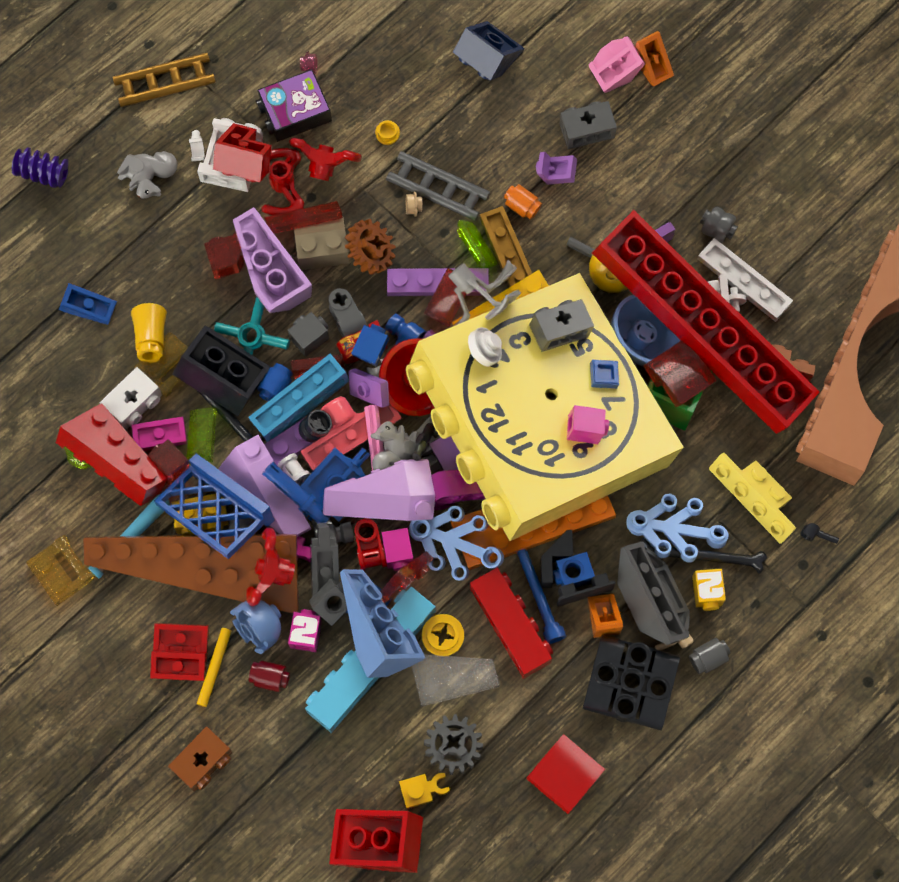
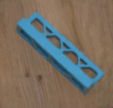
(299, 398)

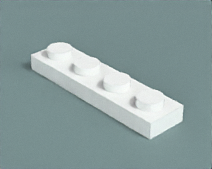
(749, 282)

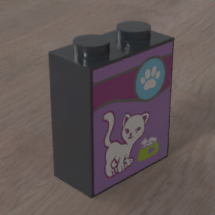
(293, 105)

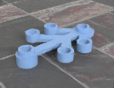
(673, 528)
(452, 541)

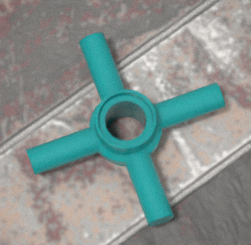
(262, 337)

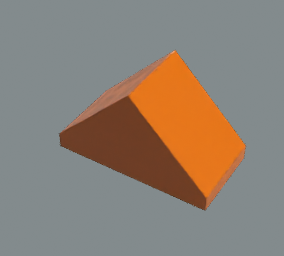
(657, 65)
(604, 615)

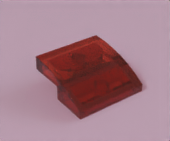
(680, 373)

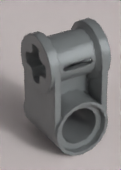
(347, 317)

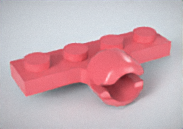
(347, 430)

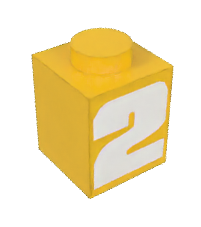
(708, 589)

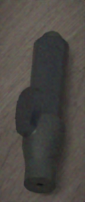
(423, 440)

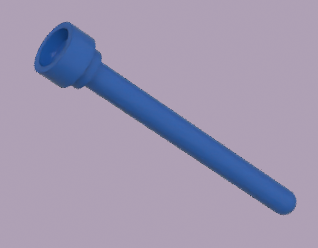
(553, 631)

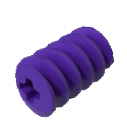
(40, 169)

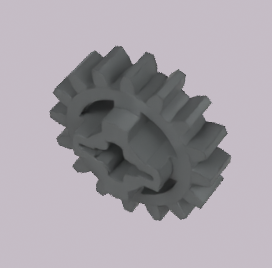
(464, 758)

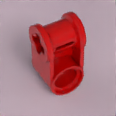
(370, 549)

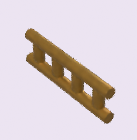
(150, 74)

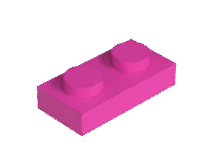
(152, 433)

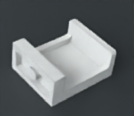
(214, 177)

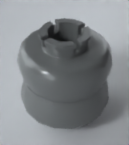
(718, 224)

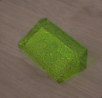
(476, 244)
(201, 433)

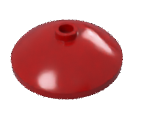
(401, 393)

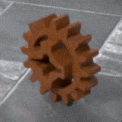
(370, 246)

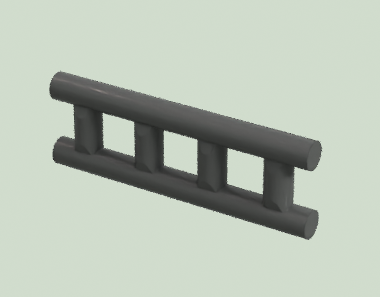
(434, 172)

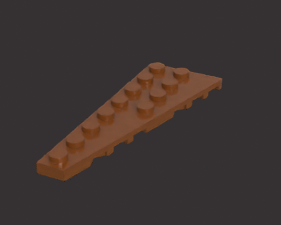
(196, 565)

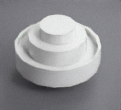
(485, 346)

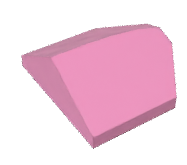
(616, 64)

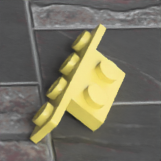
(757, 493)

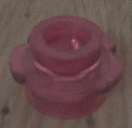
(309, 62)

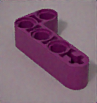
(452, 488)

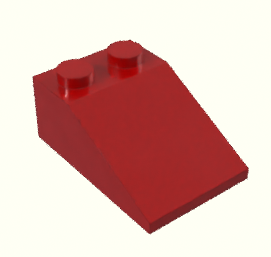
(376, 840)

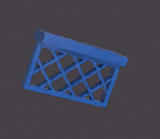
(224, 487)

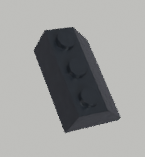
(221, 370)

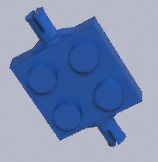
(331, 471)

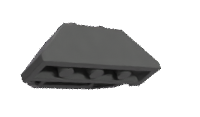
(652, 594)

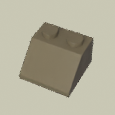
(321, 245)

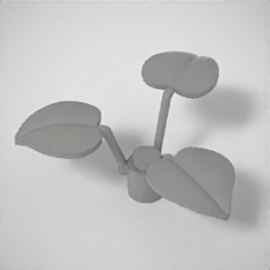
(467, 282)

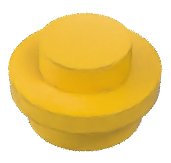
(387, 132)

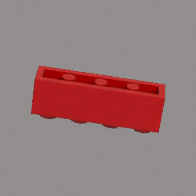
(511, 623)

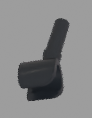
(812, 530)

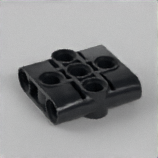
(662, 672)

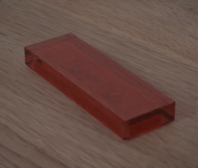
(304, 217)

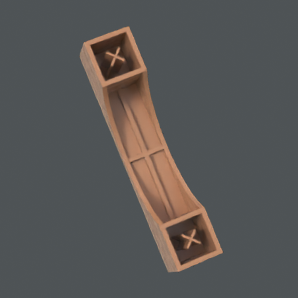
(842, 426)

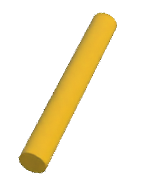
(214, 667)

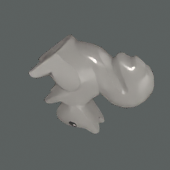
(142, 169)
(396, 445)

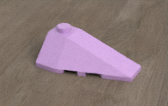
(272, 270)
(246, 468)
(391, 493)

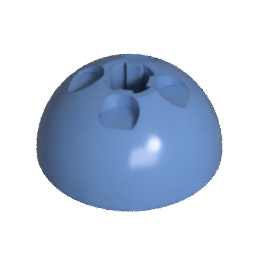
(641, 331)

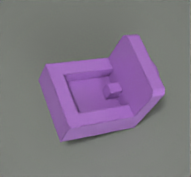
(556, 169)

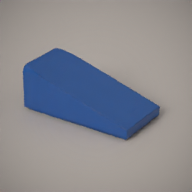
(87, 304)

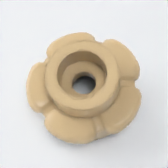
(413, 204)

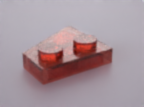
(406, 576)

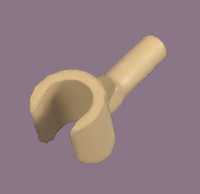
(683, 644)

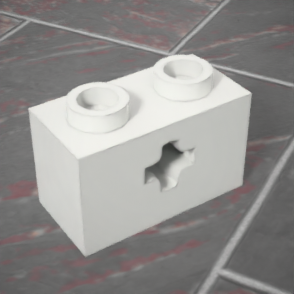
(137, 387)

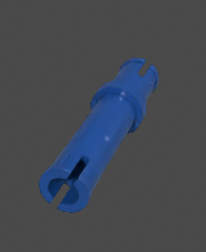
(298, 495)

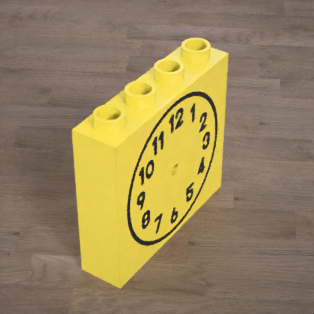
(516, 413)

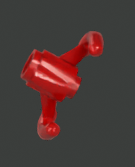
(323, 159)
(282, 180)
(270, 569)

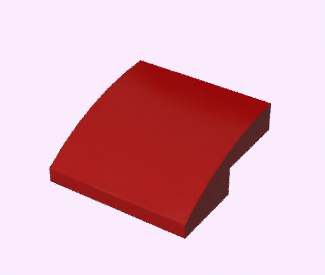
(179, 651)
(565, 774)

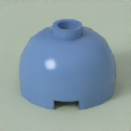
(258, 624)

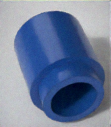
(274, 381)

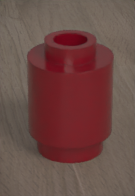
(269, 676)

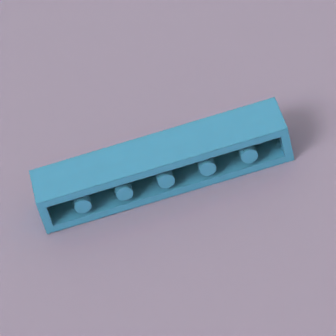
(350, 682)

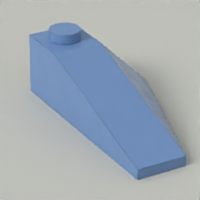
(377, 635)

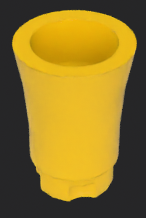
(149, 331)

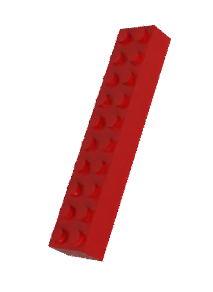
(705, 322)

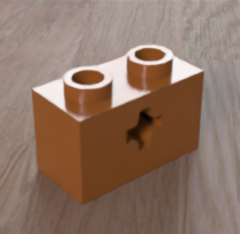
(186, 763)

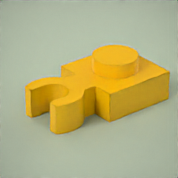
(418, 790)

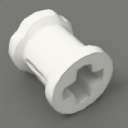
(293, 468)

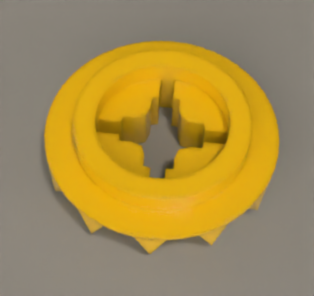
(436, 624)

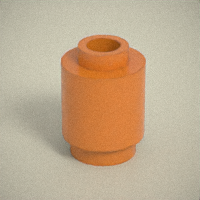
(522, 201)

